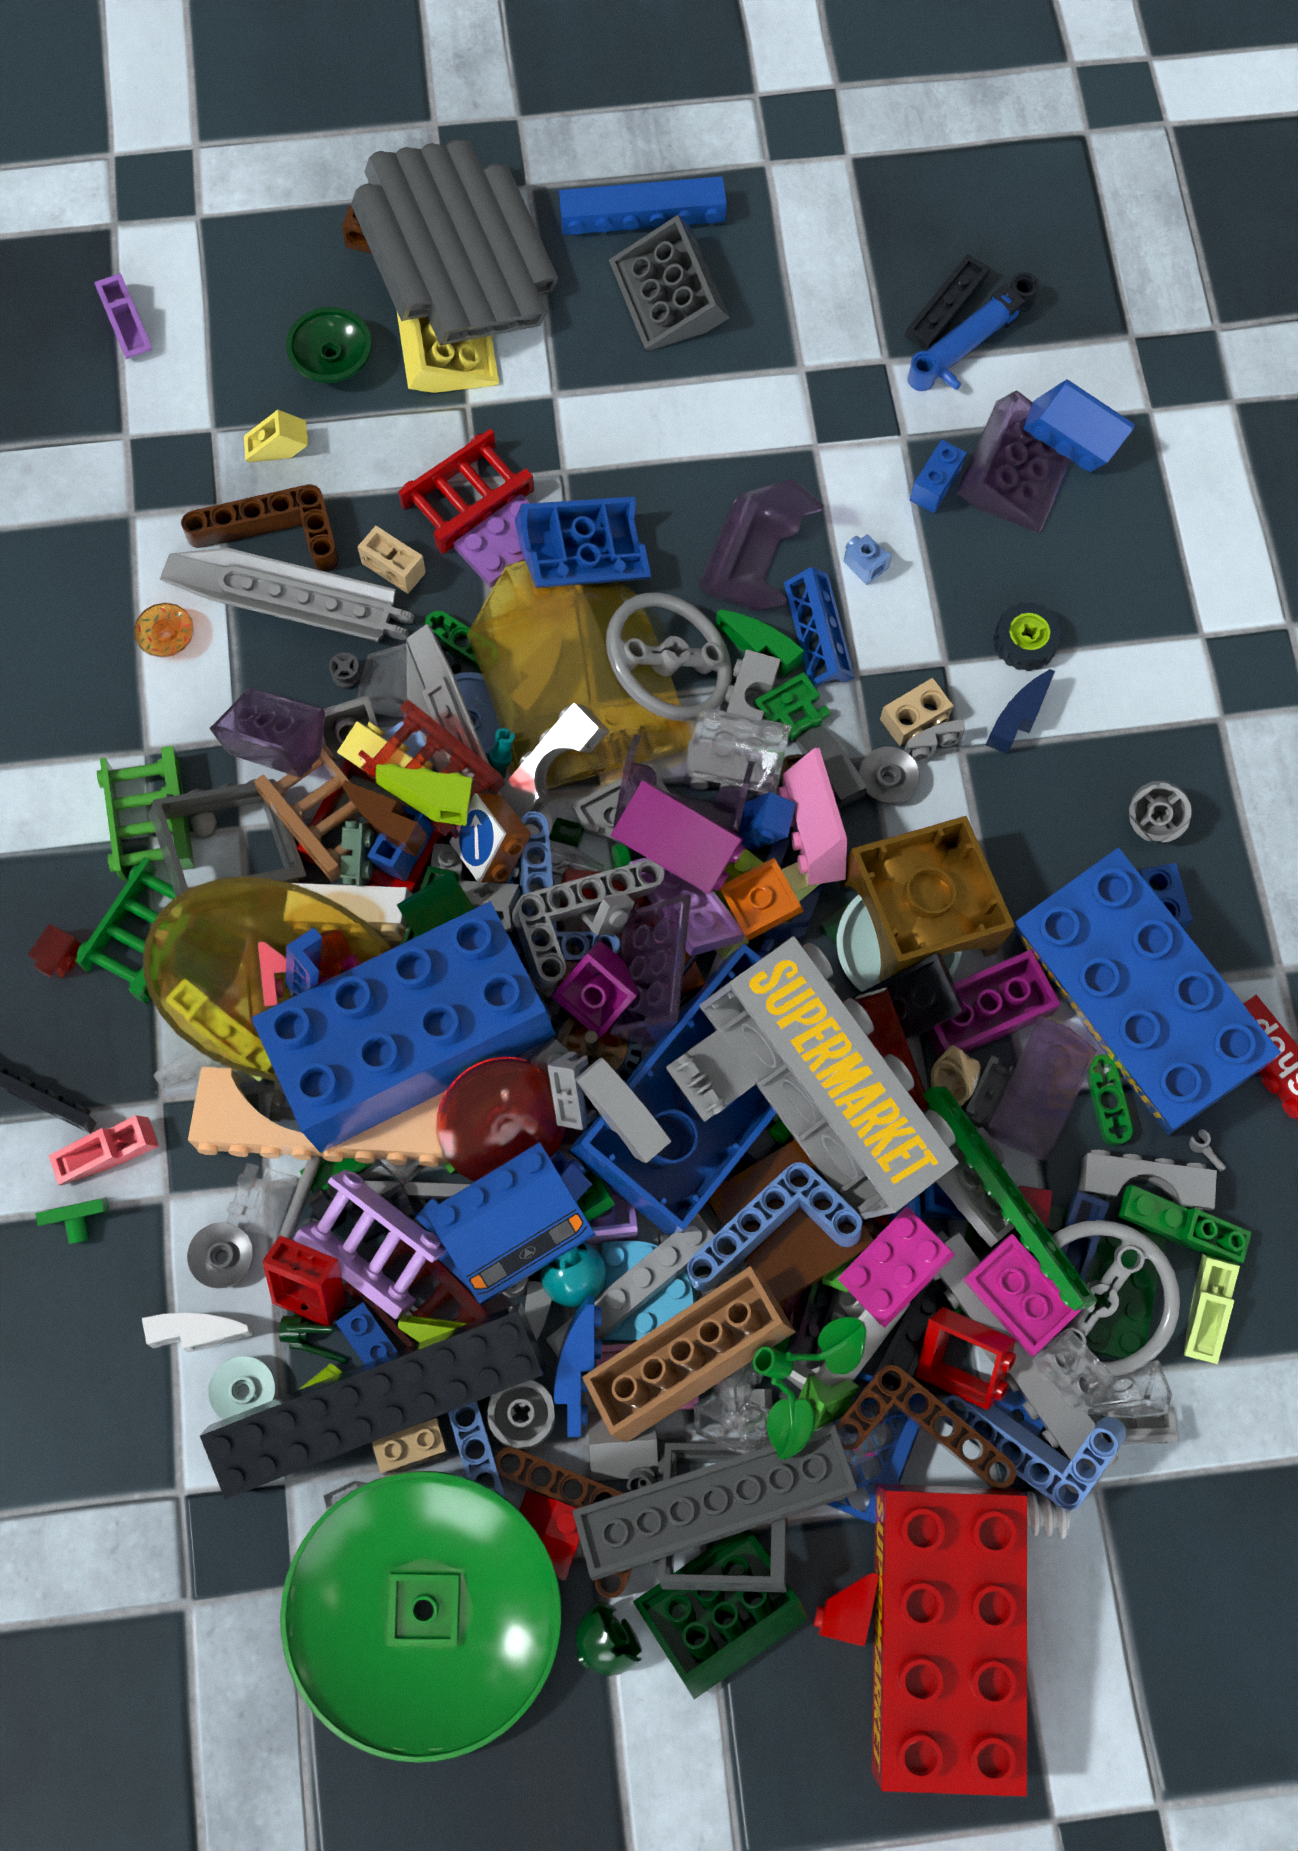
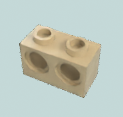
(391, 559)
(911, 707)
(410, 1447)

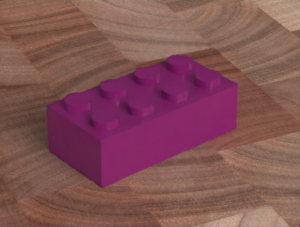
(997, 1004)

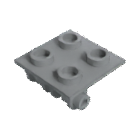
(711, 1075)

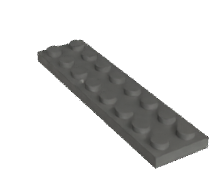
(711, 1504)

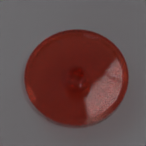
(496, 1115)

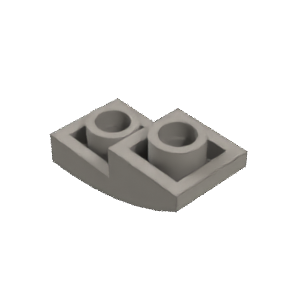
(925, 743)

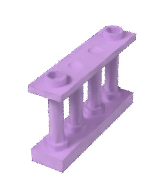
(356, 1270)

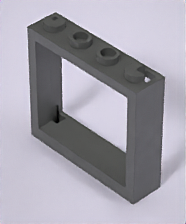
(223, 797)
(664, 1567)

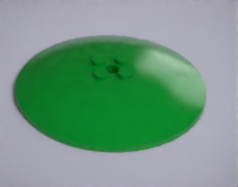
(409, 1681)

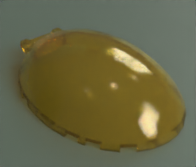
(206, 959)

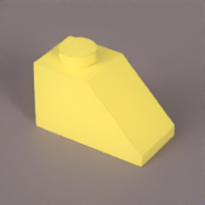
(276, 438)

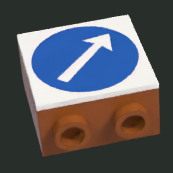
(491, 838)

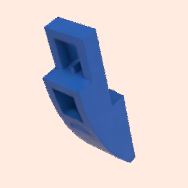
(577, 1355)

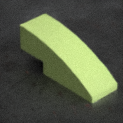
(1210, 1308)

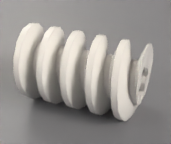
(1046, 1514)

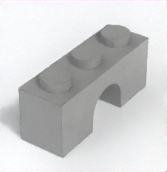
(755, 676)

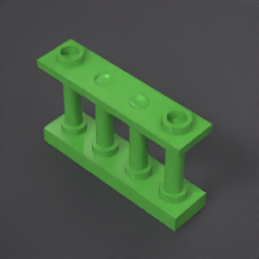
(166, 767)

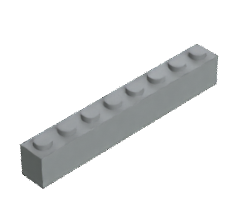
(1063, 1425)

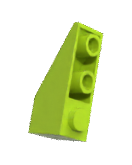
(434, 794)

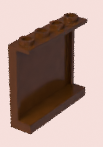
(798, 1249)

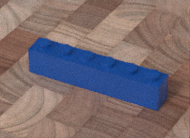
(642, 205)

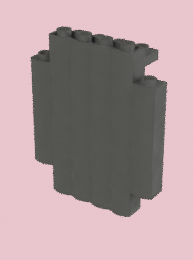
(454, 241)

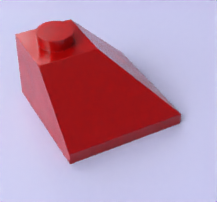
(555, 1527)
(848, 1611)

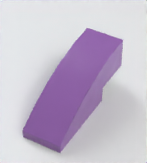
(123, 316)

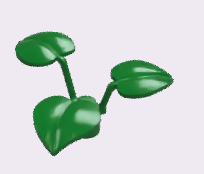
(793, 1421)

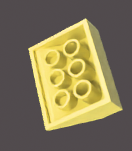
(446, 366)

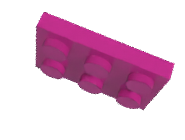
(896, 1266)
(1020, 1295)

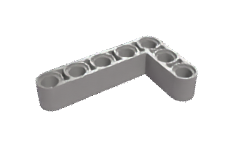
(575, 905)

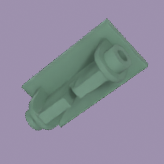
(357, 865)

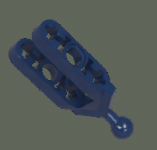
(801, 922)

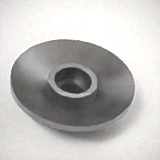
(892, 763)
(208, 1244)

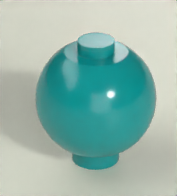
(574, 1276)

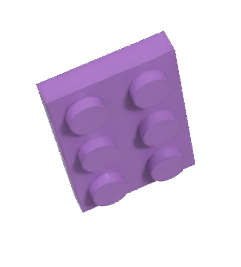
(493, 543)

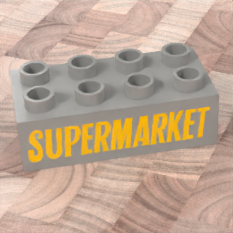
(831, 1081)

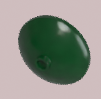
(327, 333)

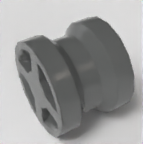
(348, 664)

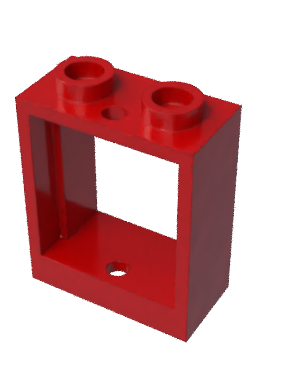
(302, 1278)
(936, 1372)

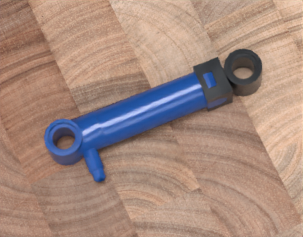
(1002, 310)

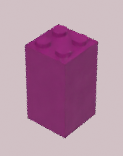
(678, 837)

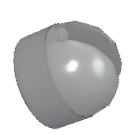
(204, 824)

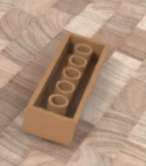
(687, 1355)

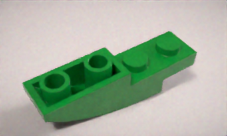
(1184, 1226)

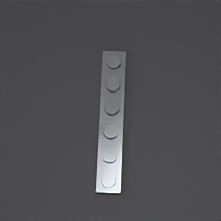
(644, 1280)

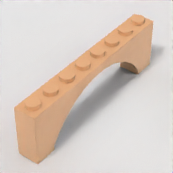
(230, 1124)

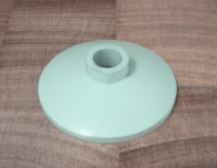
(231, 1376)

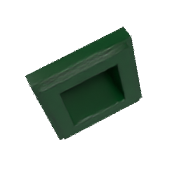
(567, 832)

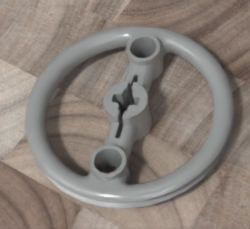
(668, 656)
(1145, 1250)

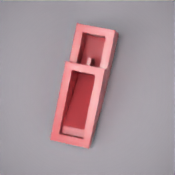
(103, 1150)

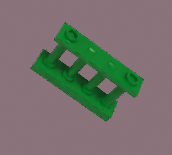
(91, 950)

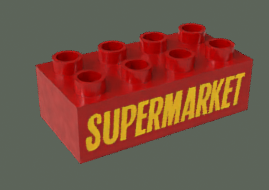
(950, 1640)

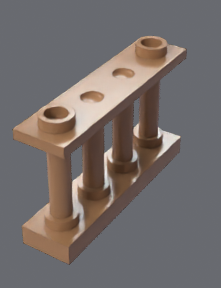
(292, 814)

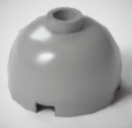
(1160, 811)

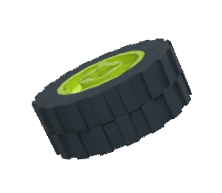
(1022, 650)

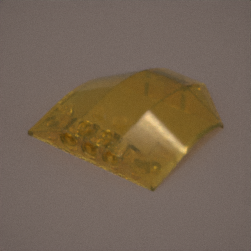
(551, 651)

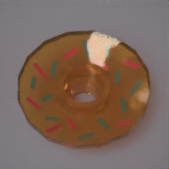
(162, 619)

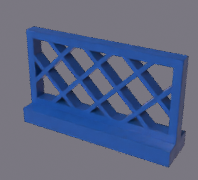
(896, 1458)

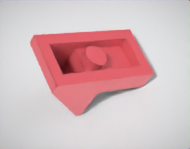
(271, 963)

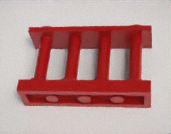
(469, 515)

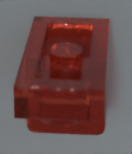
(333, 952)

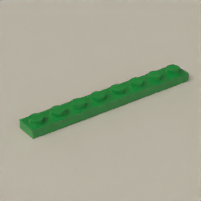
(1014, 1206)

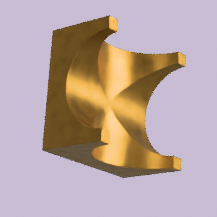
(928, 894)

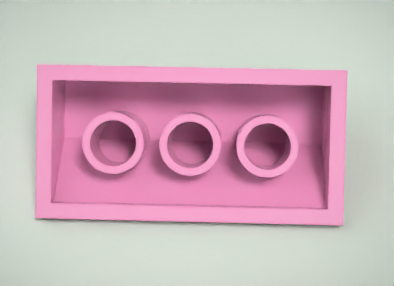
(815, 820)

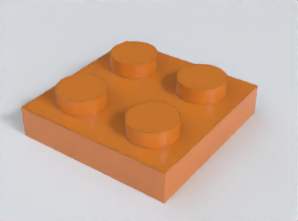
(761, 899)

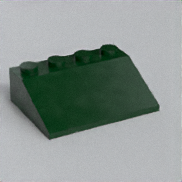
(719, 1631)

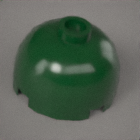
(606, 1643)

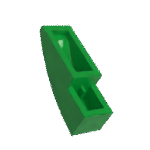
(760, 638)

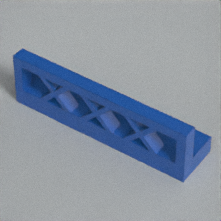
(827, 625)
(303, 962)

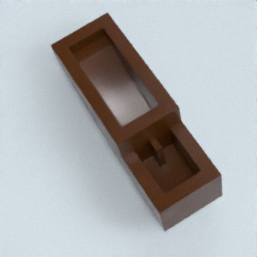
(387, 818)

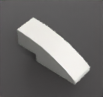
(193, 1330)

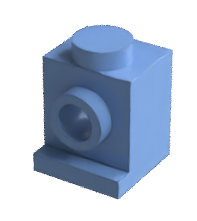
(867, 565)

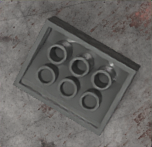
(668, 286)

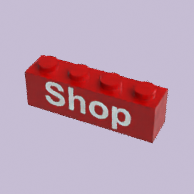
(1282, 1073)

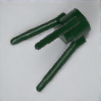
(298, 1328)

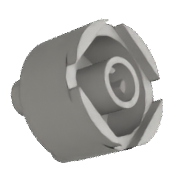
(522, 1434)

